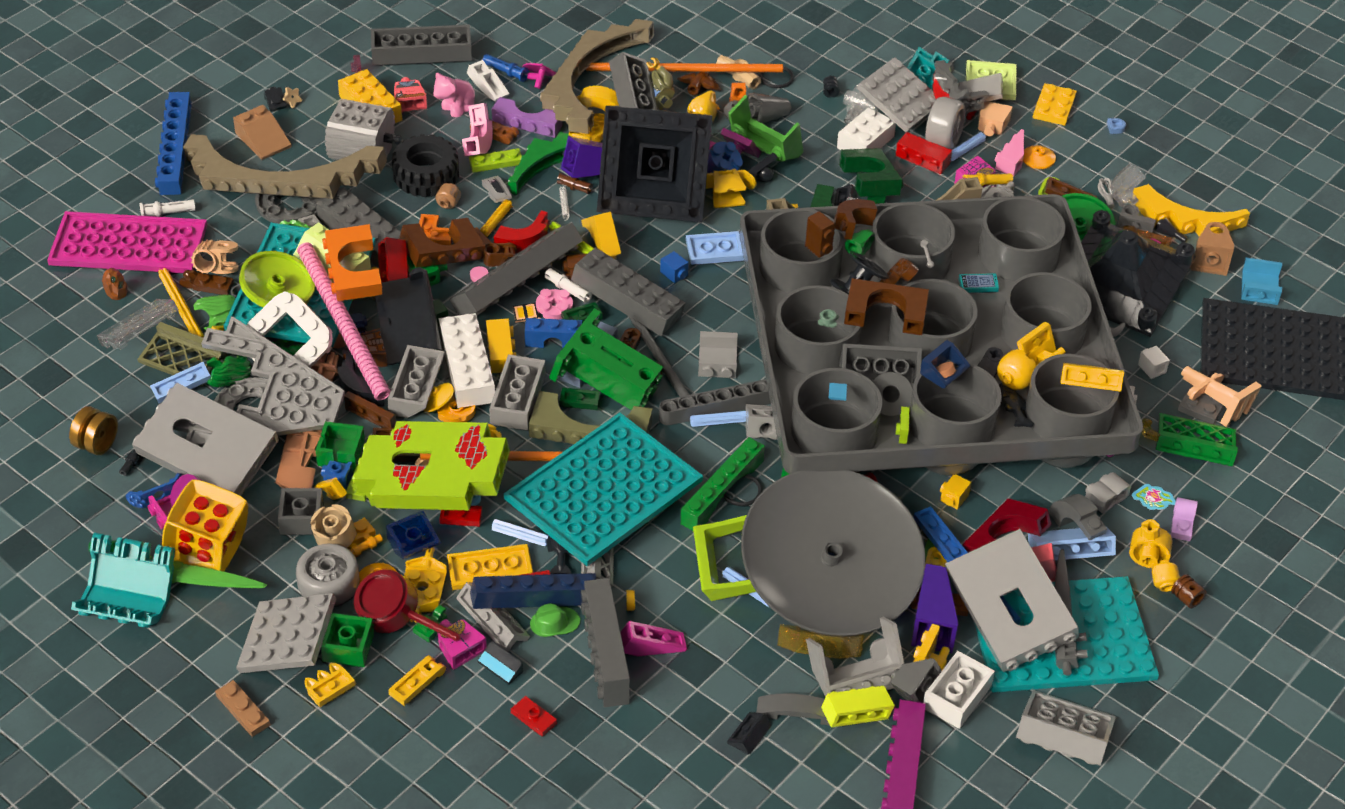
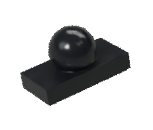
(763, 171)

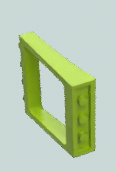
(706, 559)

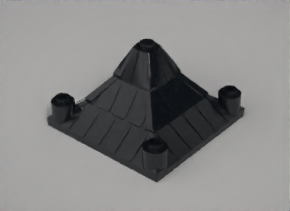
(654, 163)
(1134, 273)

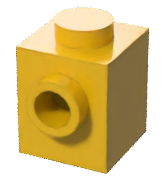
(955, 491)

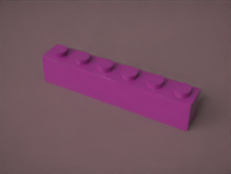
(905, 755)

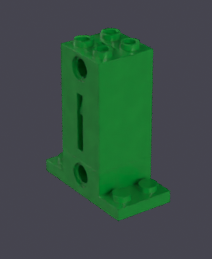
(608, 365)

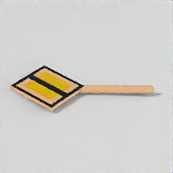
(525, 311)

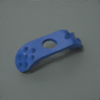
(140, 499)

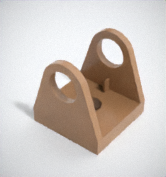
(1213, 245)

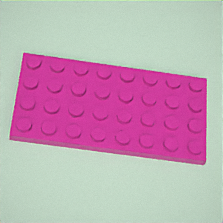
(126, 242)

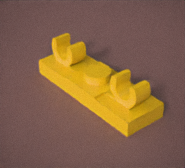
(1092, 377)

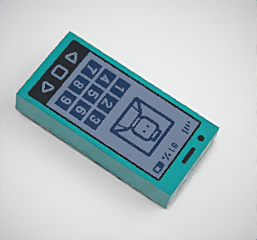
(979, 282)

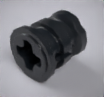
(830, 86)

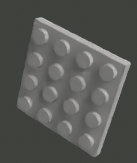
(898, 94)
(286, 633)

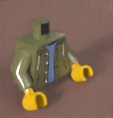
(662, 85)

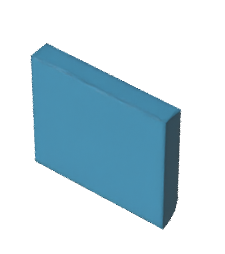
(837, 391)

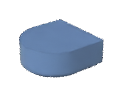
(1116, 125)

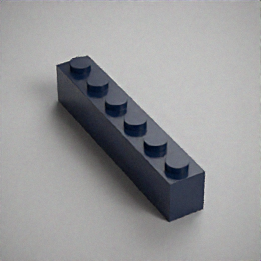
(528, 590)

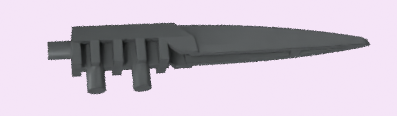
(1067, 654)

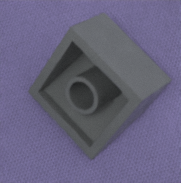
(915, 678)

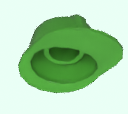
(554, 620)

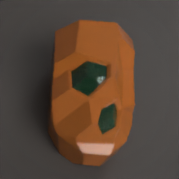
(114, 284)

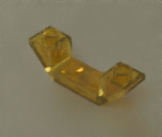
(833, 646)

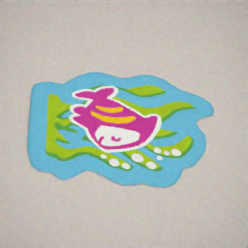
(1153, 497)

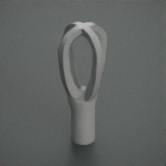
(1109, 199)

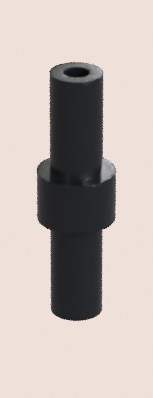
(131, 460)

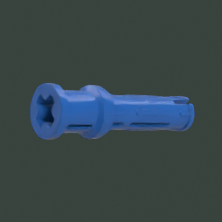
(510, 69)

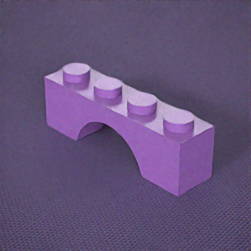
(508, 114)

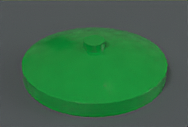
(1082, 210)

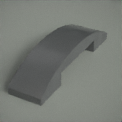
(792, 705)

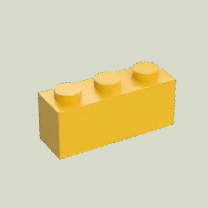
(499, 343)

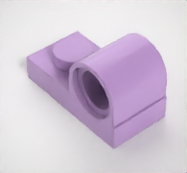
(1183, 519)

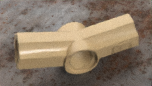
(749, 78)

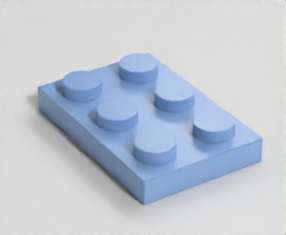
(714, 247)

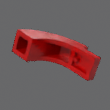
(526, 236)

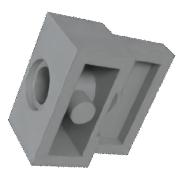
(755, 418)

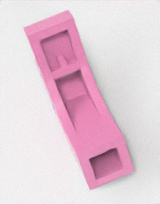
(481, 131)

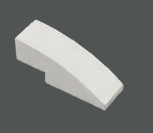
(487, 80)

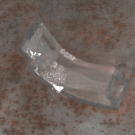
(1124, 184)

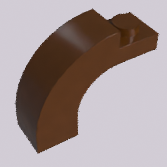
(852, 213)

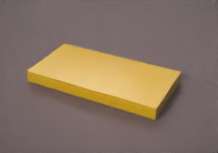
(488, 562)

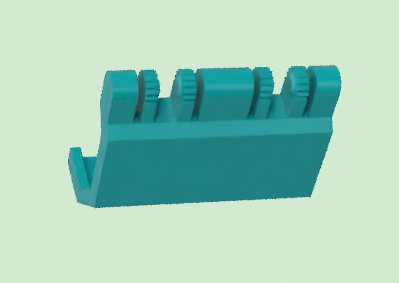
(126, 581)

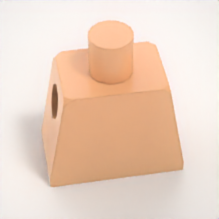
(994, 118)

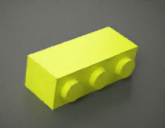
(857, 706)

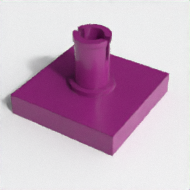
(741, 142)

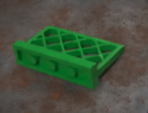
(1196, 447)

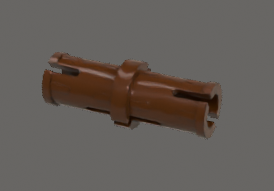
(574, 183)

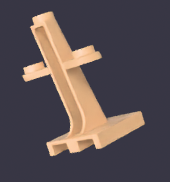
(1234, 401)

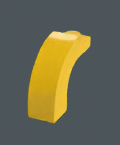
(598, 97)

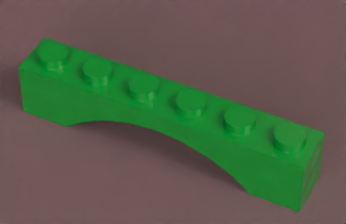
(704, 501)

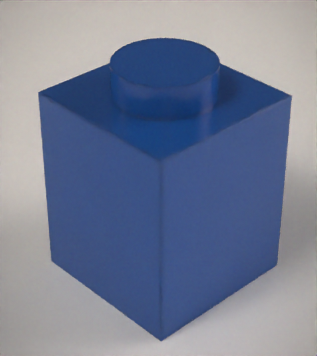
(674, 267)

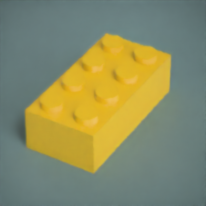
(367, 89)

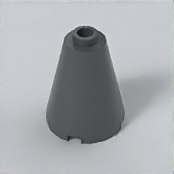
(768, 108)

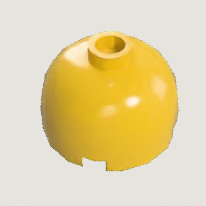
(1016, 369)

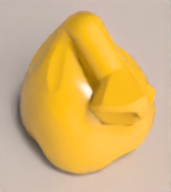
(704, 104)

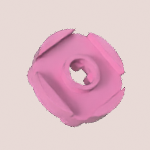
(548, 297)

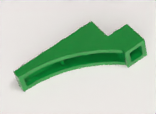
(538, 157)

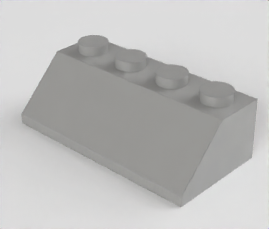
(414, 381)

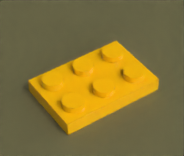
(1054, 104)

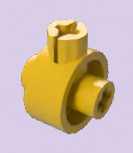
(1150, 544)

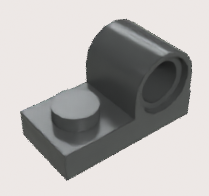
(1131, 217)

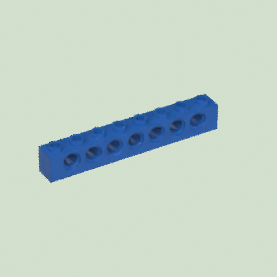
(173, 139)

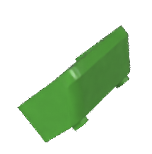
(765, 138)

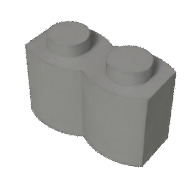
(1107, 491)

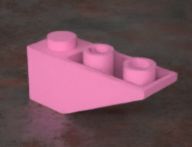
(1011, 156)

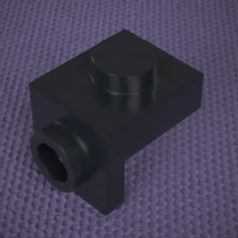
(274, 98)

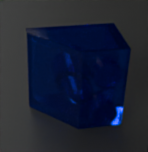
(411, 535)

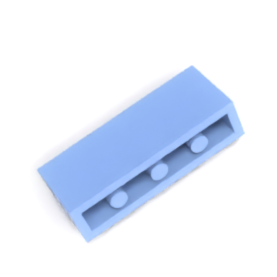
(1076, 543)

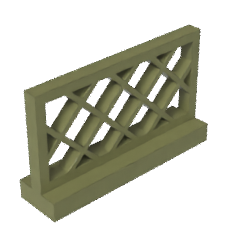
(177, 337)

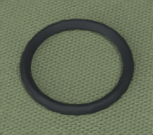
(778, 86)
(749, 502)

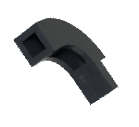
(353, 383)

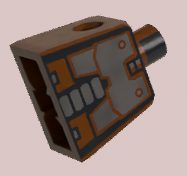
(375, 345)

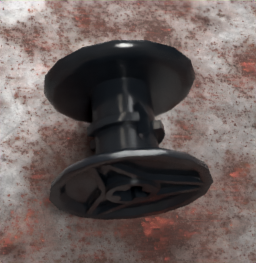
(865, 271)

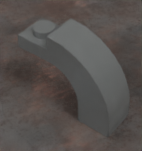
(1082, 511)

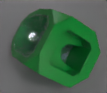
(860, 242)

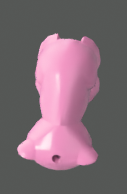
(456, 94)

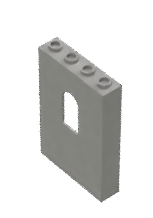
(228, 456)
(997, 570)

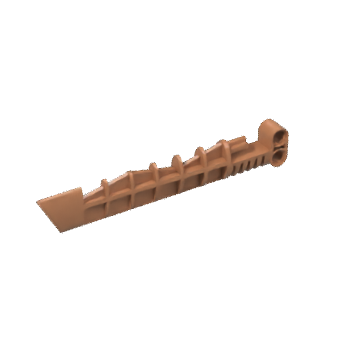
(301, 446)

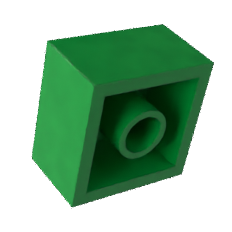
(347, 640)

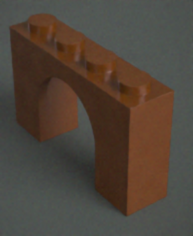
(425, 252)
(867, 293)

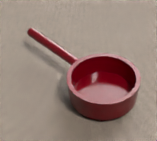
(392, 603)

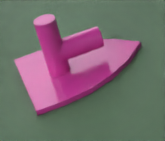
(539, 72)

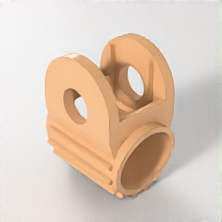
(218, 251)

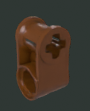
(498, 253)

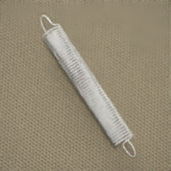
(563, 200)

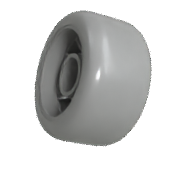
(945, 122)
(327, 571)

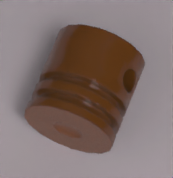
(1188, 591)

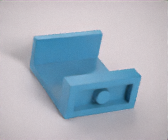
(1261, 281)

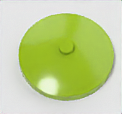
(273, 273)

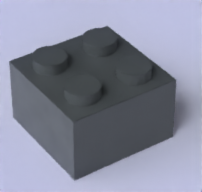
(297, 509)

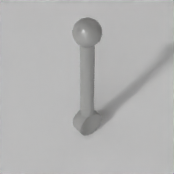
(930, 264)

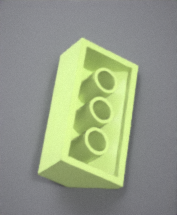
(352, 262)

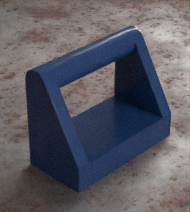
(940, 355)

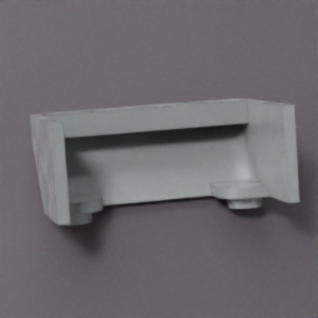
(875, 671)

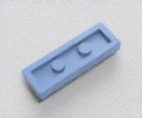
(189, 378)

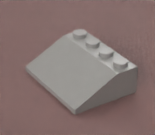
(1065, 727)

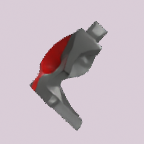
(946, 86)

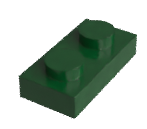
(580, 312)
(579, 398)

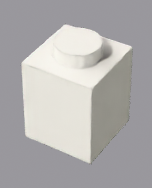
(1153, 362)

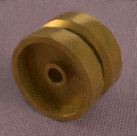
(93, 430)

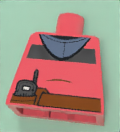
(410, 95)

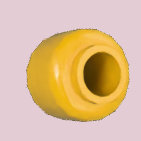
(1165, 575)

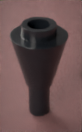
(1167, 228)

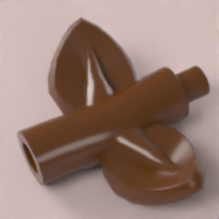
(699, 80)

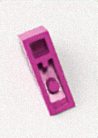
(646, 640)

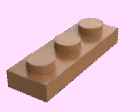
(242, 708)

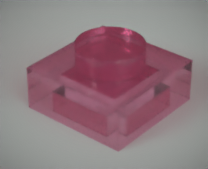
(356, 65)

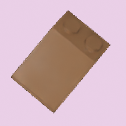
(261, 132)

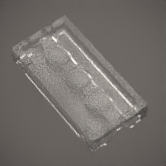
(137, 323)

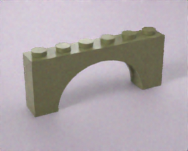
(552, 424)

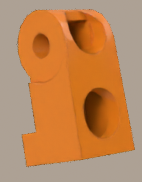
(738, 90)

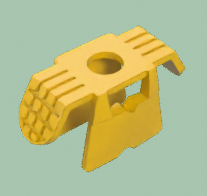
(727, 185)

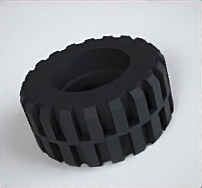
(424, 150)

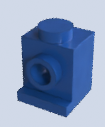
(341, 471)

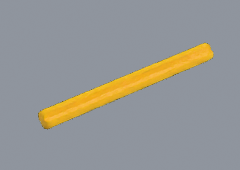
(175, 295)

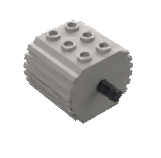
(357, 126)

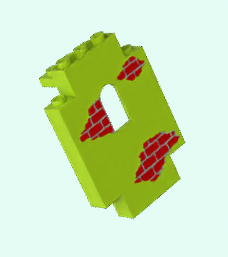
(461, 465)

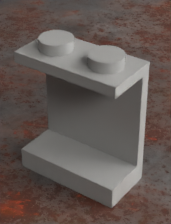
(718, 354)

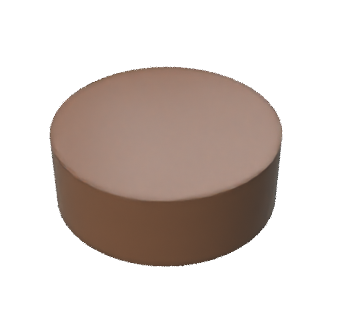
(946, 369)

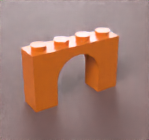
(348, 283)

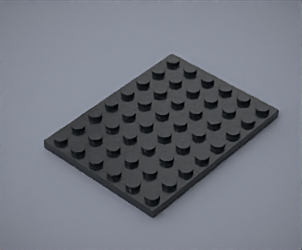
(1274, 348)

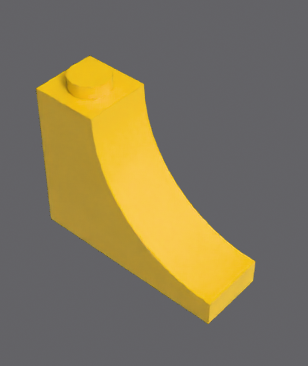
(603, 233)

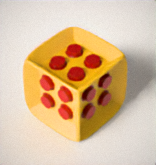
(206, 525)

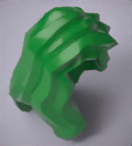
(229, 371)

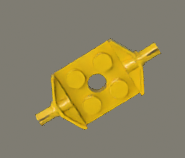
(429, 573)

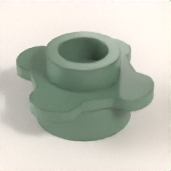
(828, 318)

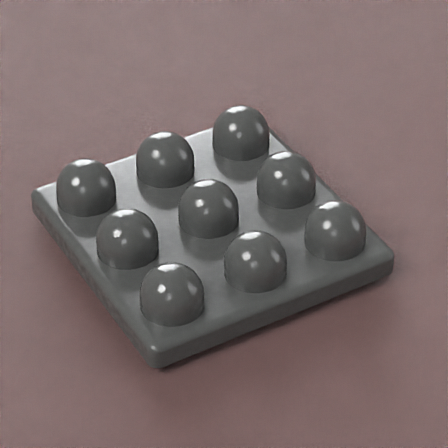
(954, 428)

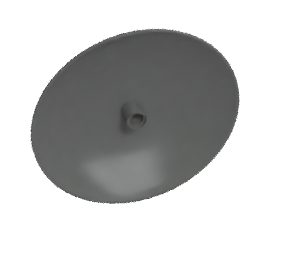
(842, 513)

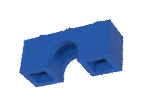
(539, 330)

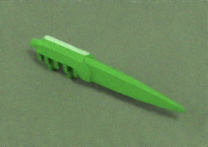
(209, 577)

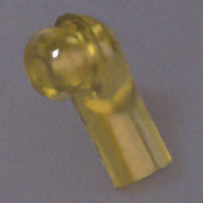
(1147, 430)

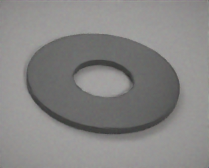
(904, 388)

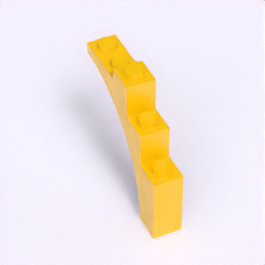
(1185, 219)

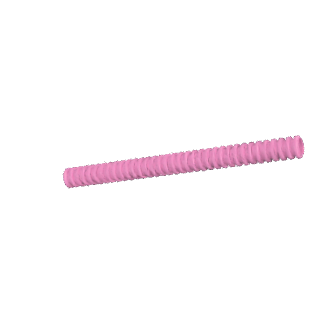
(344, 322)

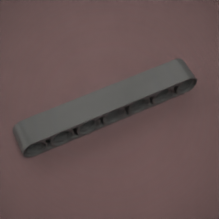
(715, 401)

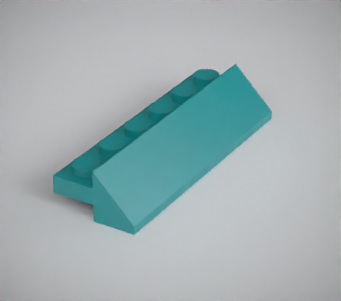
(923, 65)

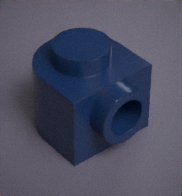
(360, 321)

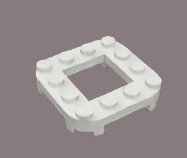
(295, 306)

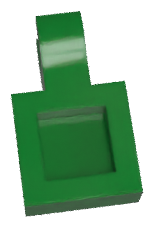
(427, 633)

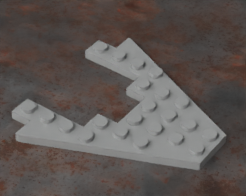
(294, 395)

